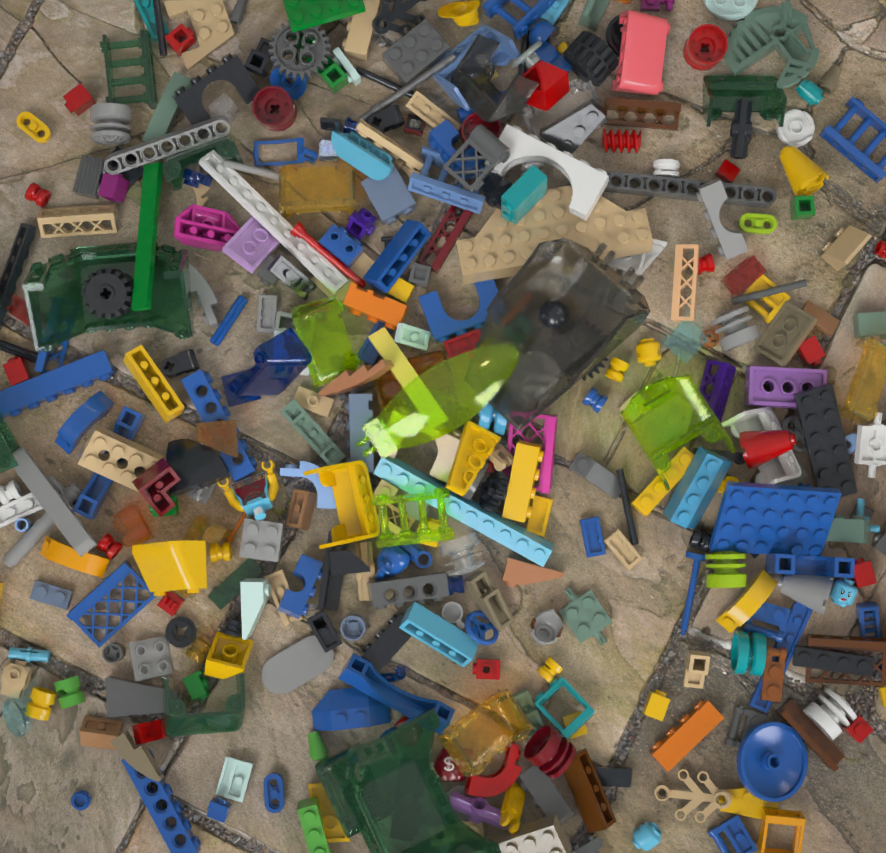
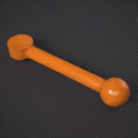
(230, 538)

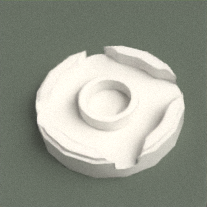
(797, 128)

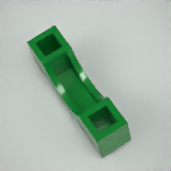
(332, 74)

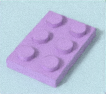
(251, 245)

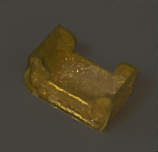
(485, 732)

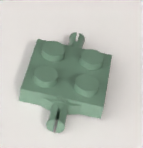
(585, 616)

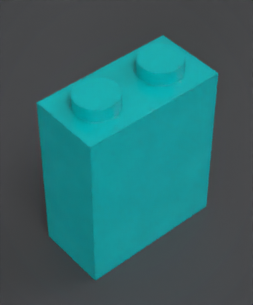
(523, 195)

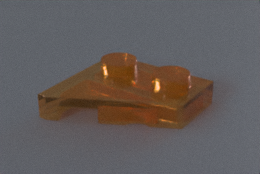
(219, 436)

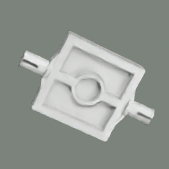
(871, 445)

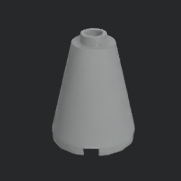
(807, 590)

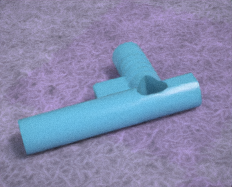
(860, 512)

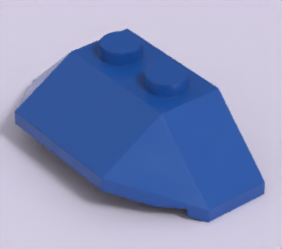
(348, 710)

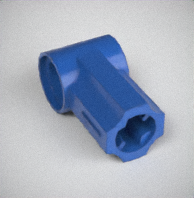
(414, 552)

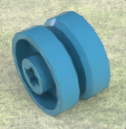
(490, 414)

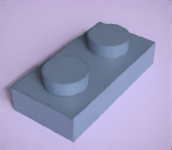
(51, 594)

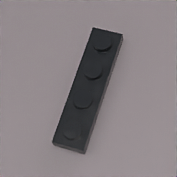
(833, 660)

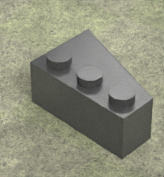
(545, 794)

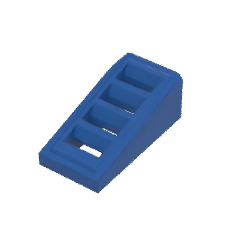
(874, 613)

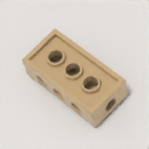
(117, 448)

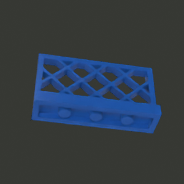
(98, 594)

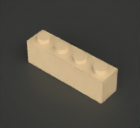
(361, 31)

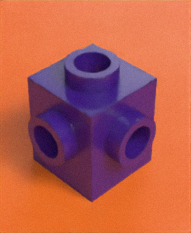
(361, 224)

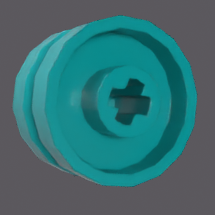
(748, 653)

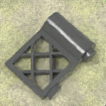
(485, 144)

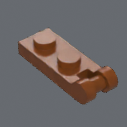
(773, 674)

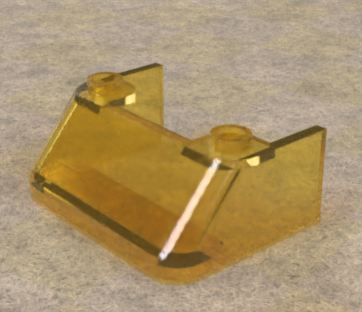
(867, 382)

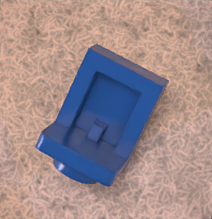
(218, 809)

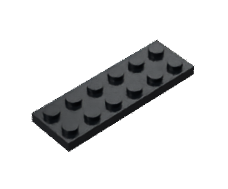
(825, 439)

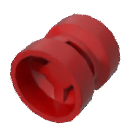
(38, 195)
(705, 263)
(109, 546)

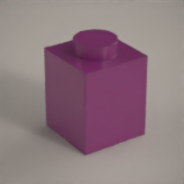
(113, 187)

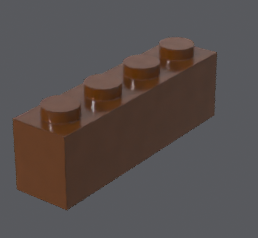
(589, 793)

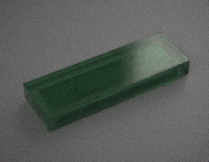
(231, 586)

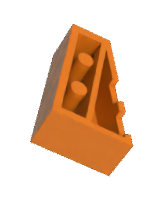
(375, 307)

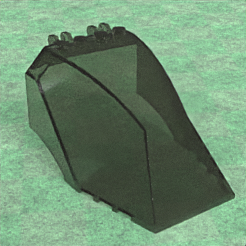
(551, 361)

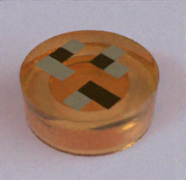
(713, 338)

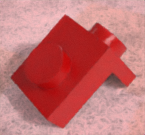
(148, 731)

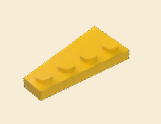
(472, 452)

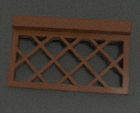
(850, 643)

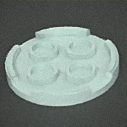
(730, 8)

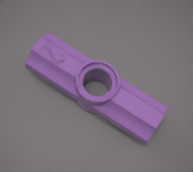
(476, 809)

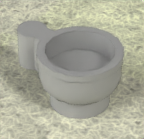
(452, 613)

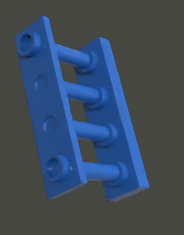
(521, 27)
(847, 146)

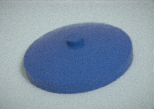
(772, 761)

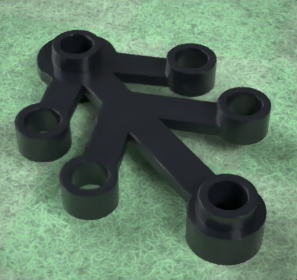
(397, 12)

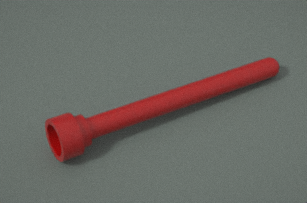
(300, 232)

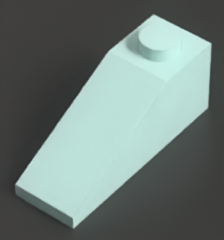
(254, 597)

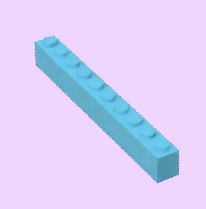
(467, 512)

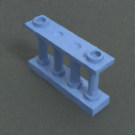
(439, 189)

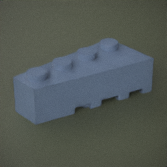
(360, 412)

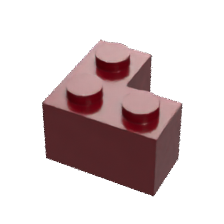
(154, 484)

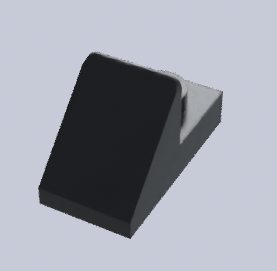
(324, 631)

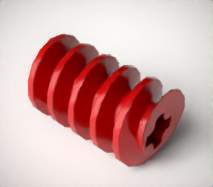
(621, 141)

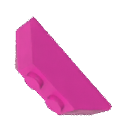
(204, 227)

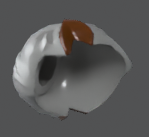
(546, 627)

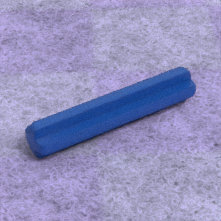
(228, 320)

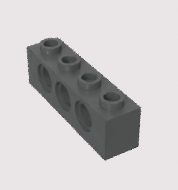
(438, 591)

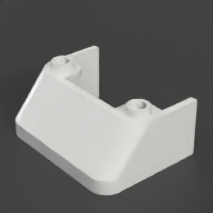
(778, 470)

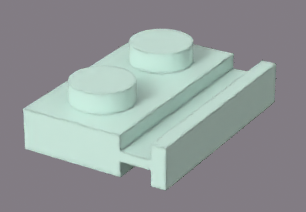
(234, 779)

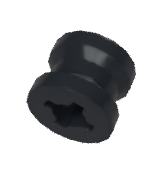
(232, 627)

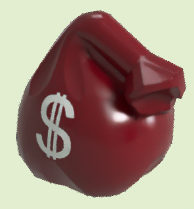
(446, 768)

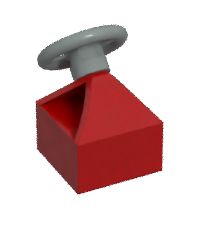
(551, 80)

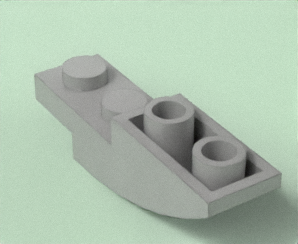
(205, 297)

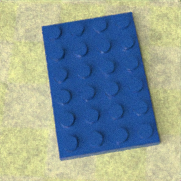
(774, 519)

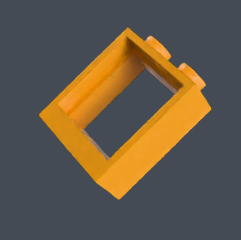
(784, 817)

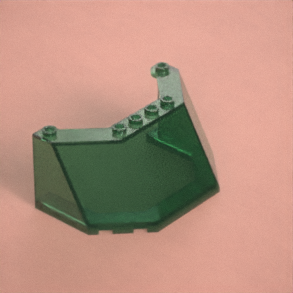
(58, 309)
(401, 796)

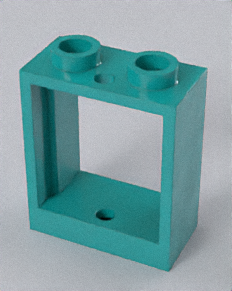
(574, 726)

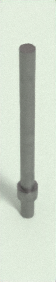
(408, 87)

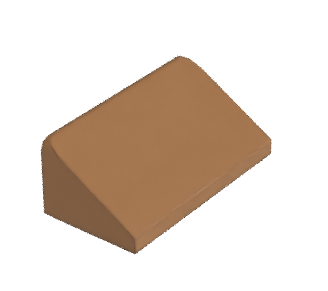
(826, 322)
(301, 509)

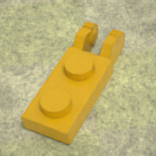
(512, 807)

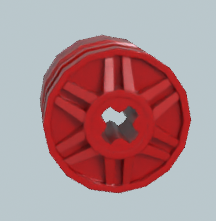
(712, 39)

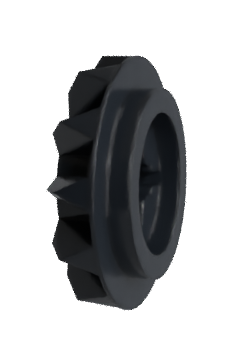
(171, 631)

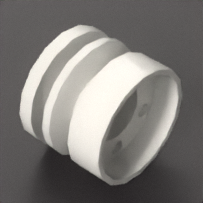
(830, 713)

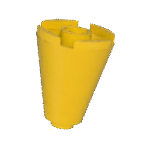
(801, 171)

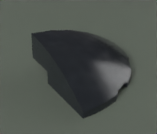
(194, 465)

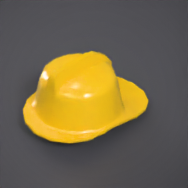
(462, 13)

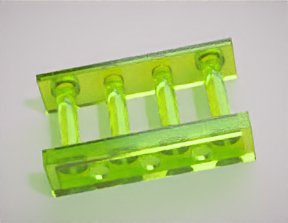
(406, 536)

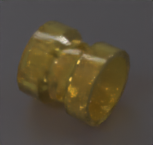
(198, 650)

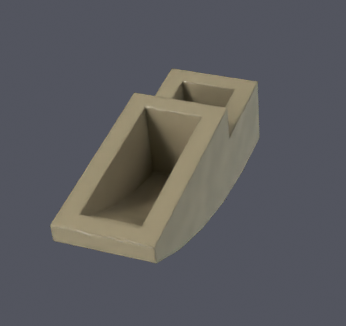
(489, 599)
(137, 757)

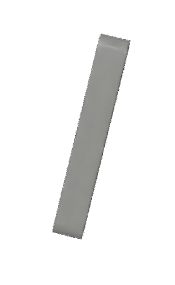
(161, 152)
(53, 502)

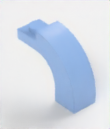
(325, 494)

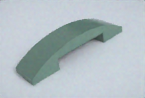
(312, 433)

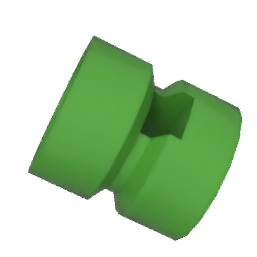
(69, 692)

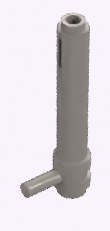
(41, 526)

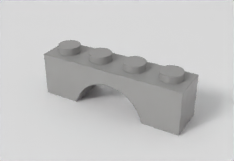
(713, 196)

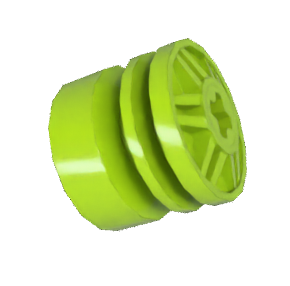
(725, 570)

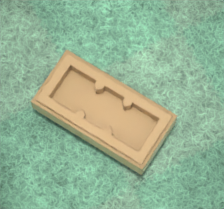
(313, 401)
(623, 549)

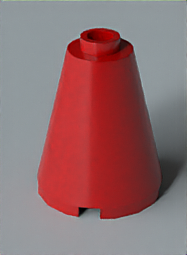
(765, 445)

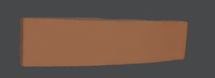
(351, 380)

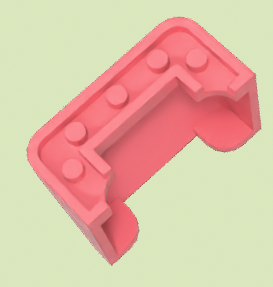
(641, 53)

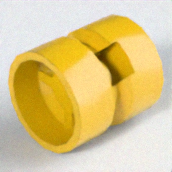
(40, 703)

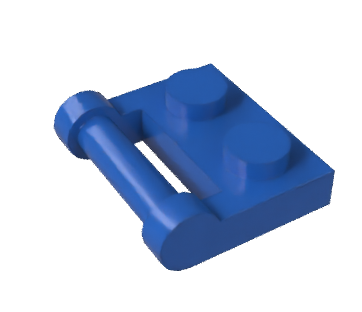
(770, 614)
(736, 834)

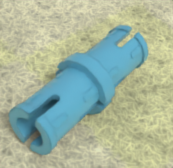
(29, 654)

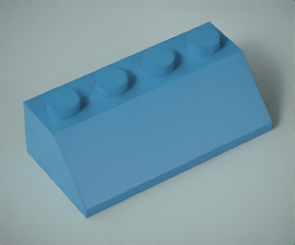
(697, 488)

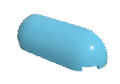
(362, 154)

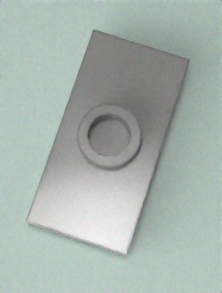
(266, 313)

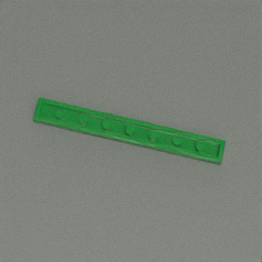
(147, 237)

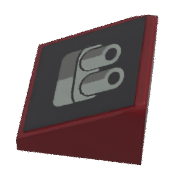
(414, 125)

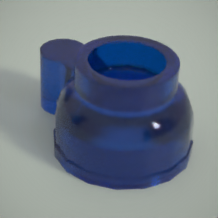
(195, 178)

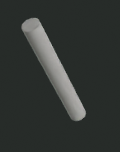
(250, 169)

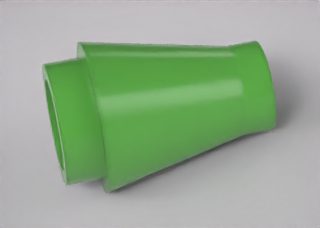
(317, 748)

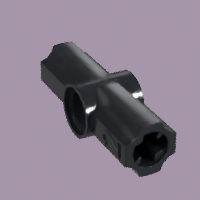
(741, 129)

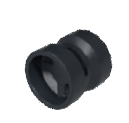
(700, 540)

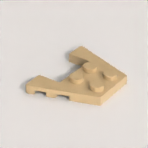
(209, 23)

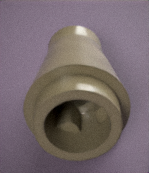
(830, 80)

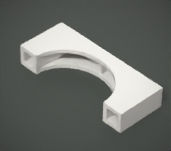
(585, 180)

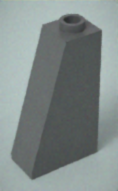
(129, 697)

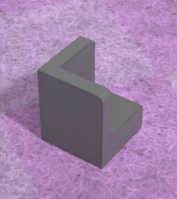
(420, 275)

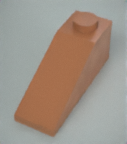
(523, 573)

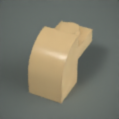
(695, 668)

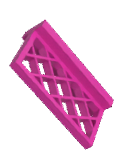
(548, 447)

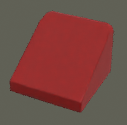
(727, 171)

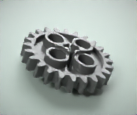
(316, 51)

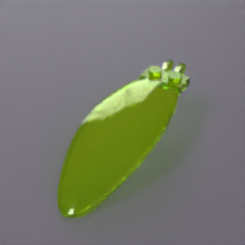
(440, 399)

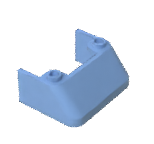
(502, 57)

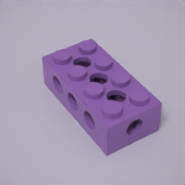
(775, 377)

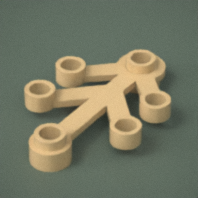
(696, 796)

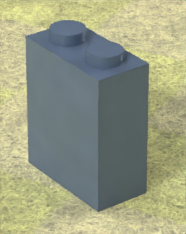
(389, 197)

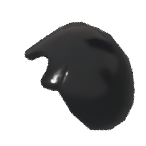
(553, 314)

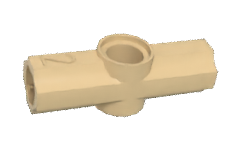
(364, 552)

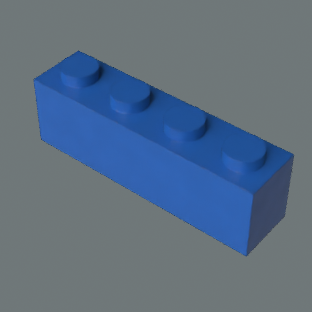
(397, 256)

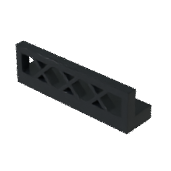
(330, 584)

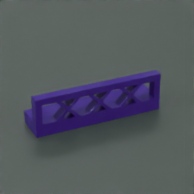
(721, 386)

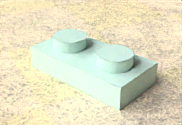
(344, 63)
(412, 336)

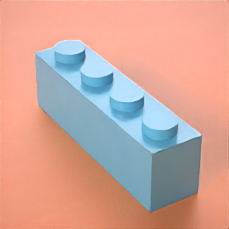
(439, 634)

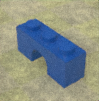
(442, 139)
(295, 602)

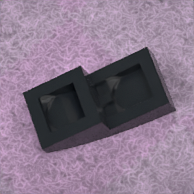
(331, 124)

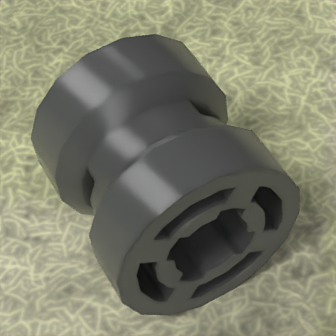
(110, 651)

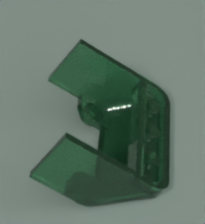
(722, 91)
(181, 724)

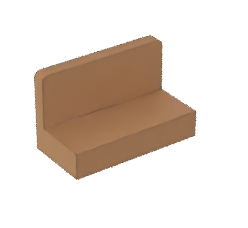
(99, 732)

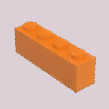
(686, 734)

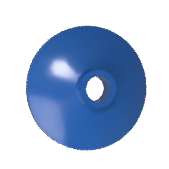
(294, 89)

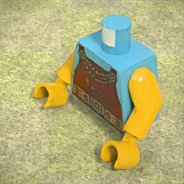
(254, 493)

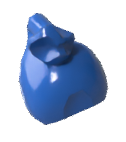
(391, 562)

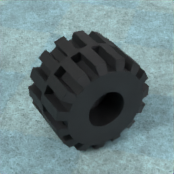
(591, 58)
(121, 293)

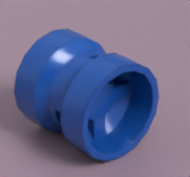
(595, 400)

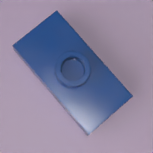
(592, 537)

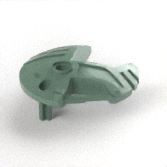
(758, 37)

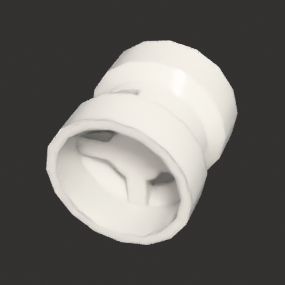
(10, 491)

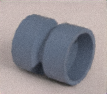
(353, 627)

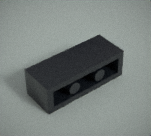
(387, 644)

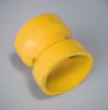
(616, 369)
(220, 551)
(549, 669)

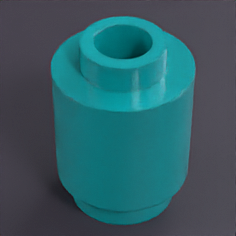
(809, 92)

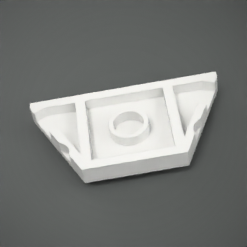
(640, 261)

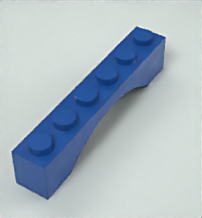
(99, 486)
(365, 678)

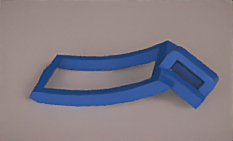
(301, 150)

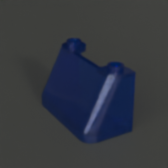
(276, 366)

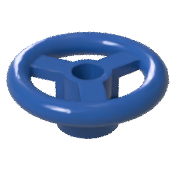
(478, 630)

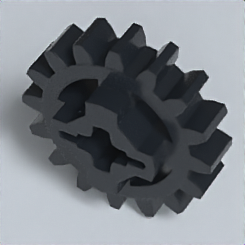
(493, 491)

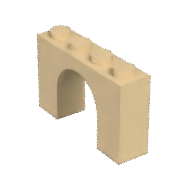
(447, 449)

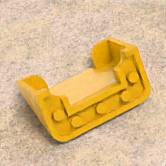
(172, 565)

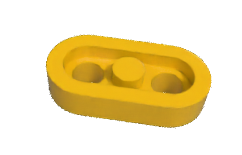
(34, 128)

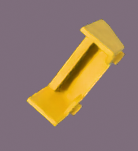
(353, 501)

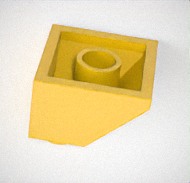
(227, 656)

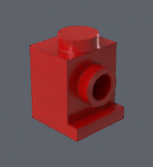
(176, 35)
(493, 664)

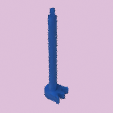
(691, 590)

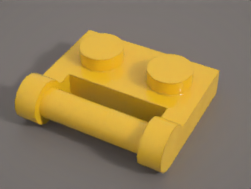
(774, 301)

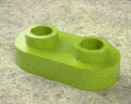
(757, 222)

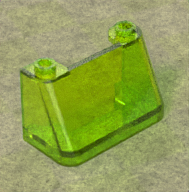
(325, 336)

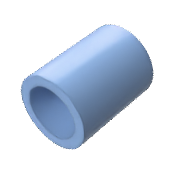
(18, 524)

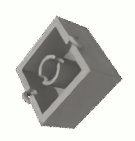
(262, 539)

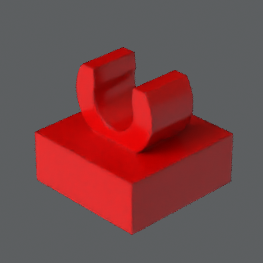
(170, 603)

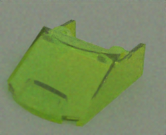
(669, 416)

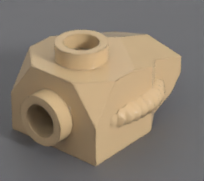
(15, 678)

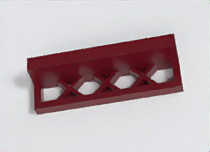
(450, 242)

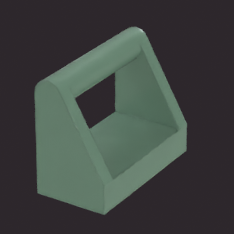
(593, 13)

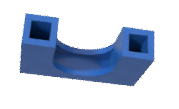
(443, 326)
(810, 565)

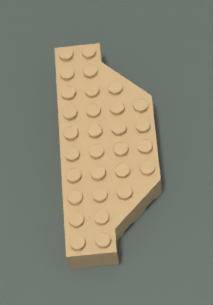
(504, 247)

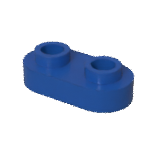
(274, 792)

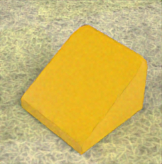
(570, 718)

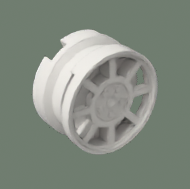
(666, 168)

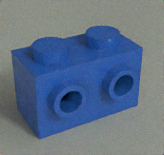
(341, 245)

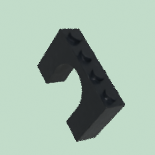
(230, 70)

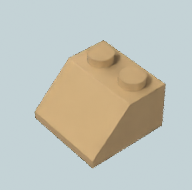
(844, 247)

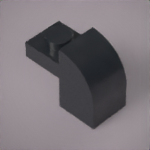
(259, 59)

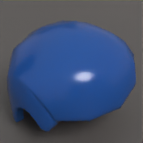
(540, 31)

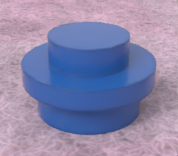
(81, 800)

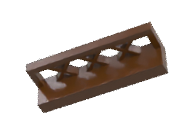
(644, 107)
(811, 734)

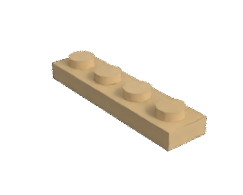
(395, 149)

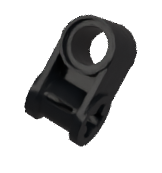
(389, 119)
(183, 363)

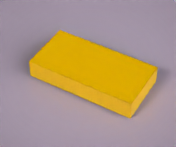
(540, 514)

